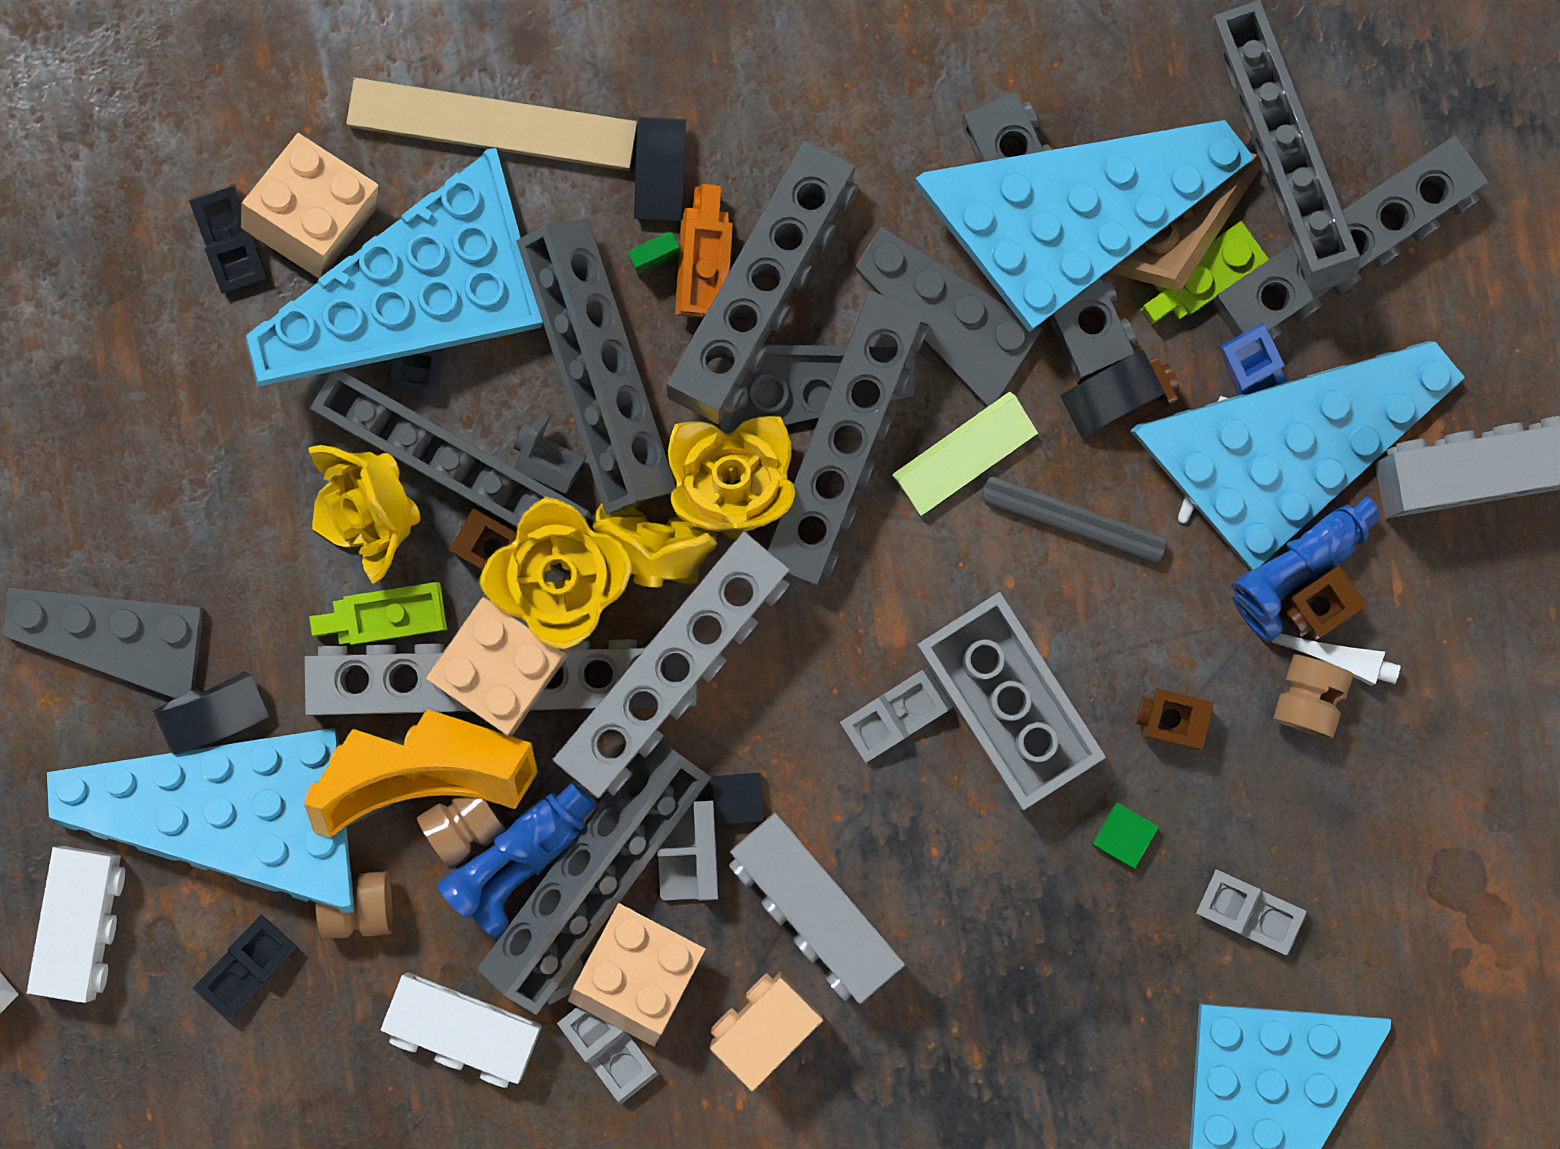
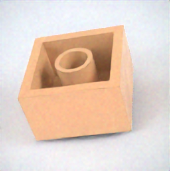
(309, 206)
(496, 667)
(636, 974)
(764, 1030)

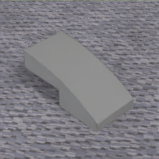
(896, 714)
(1251, 912)
(609, 1052)

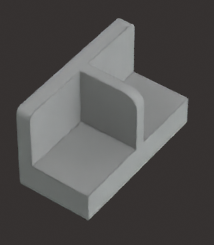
(690, 856)

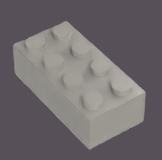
(1470, 469)
(1010, 701)
(816, 907)

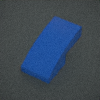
(1253, 361)

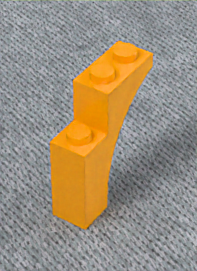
(436, 760)

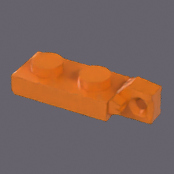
(703, 252)

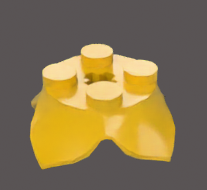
(707, 457)
(362, 505)
(548, 536)
(657, 549)

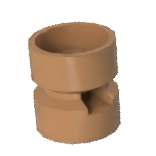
(1313, 696)
(460, 826)
(371, 909)

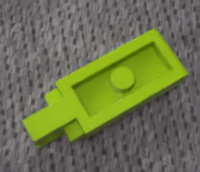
(1223, 264)
(384, 615)

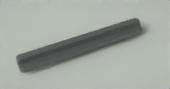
(1074, 519)

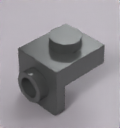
(546, 460)

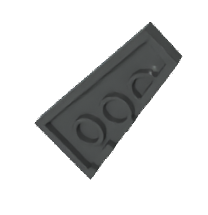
(966, 326)
(798, 380)
(124, 638)

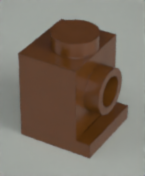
(476, 534)
(1341, 602)
(1193, 718)

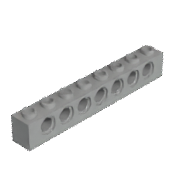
(328, 693)

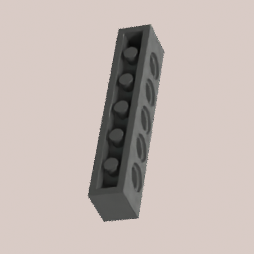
(1285, 146)
(1445, 167)
(809, 174)
(876, 317)
(1084, 352)
(596, 365)
(430, 449)
(592, 877)

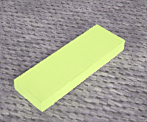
(965, 453)

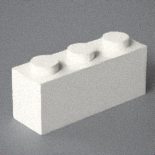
(76, 924)
(460, 1030)

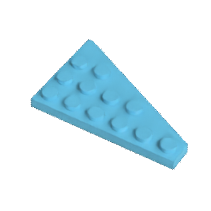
(1070, 214)
(420, 286)
(1282, 453)
(219, 811)
(1276, 1075)

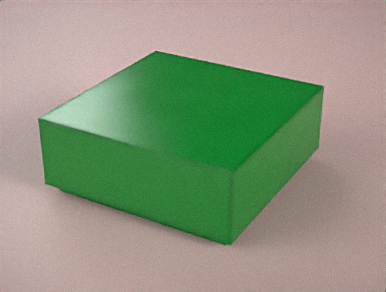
(654, 253)
(1124, 835)

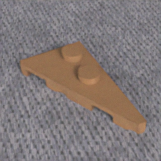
(1179, 247)

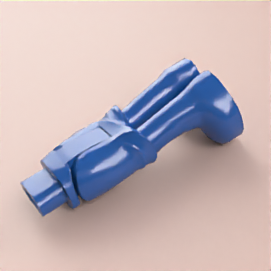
(1308, 558)
(531, 845)

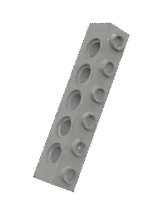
(582, 754)

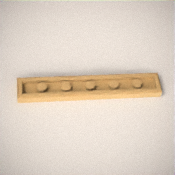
(492, 124)

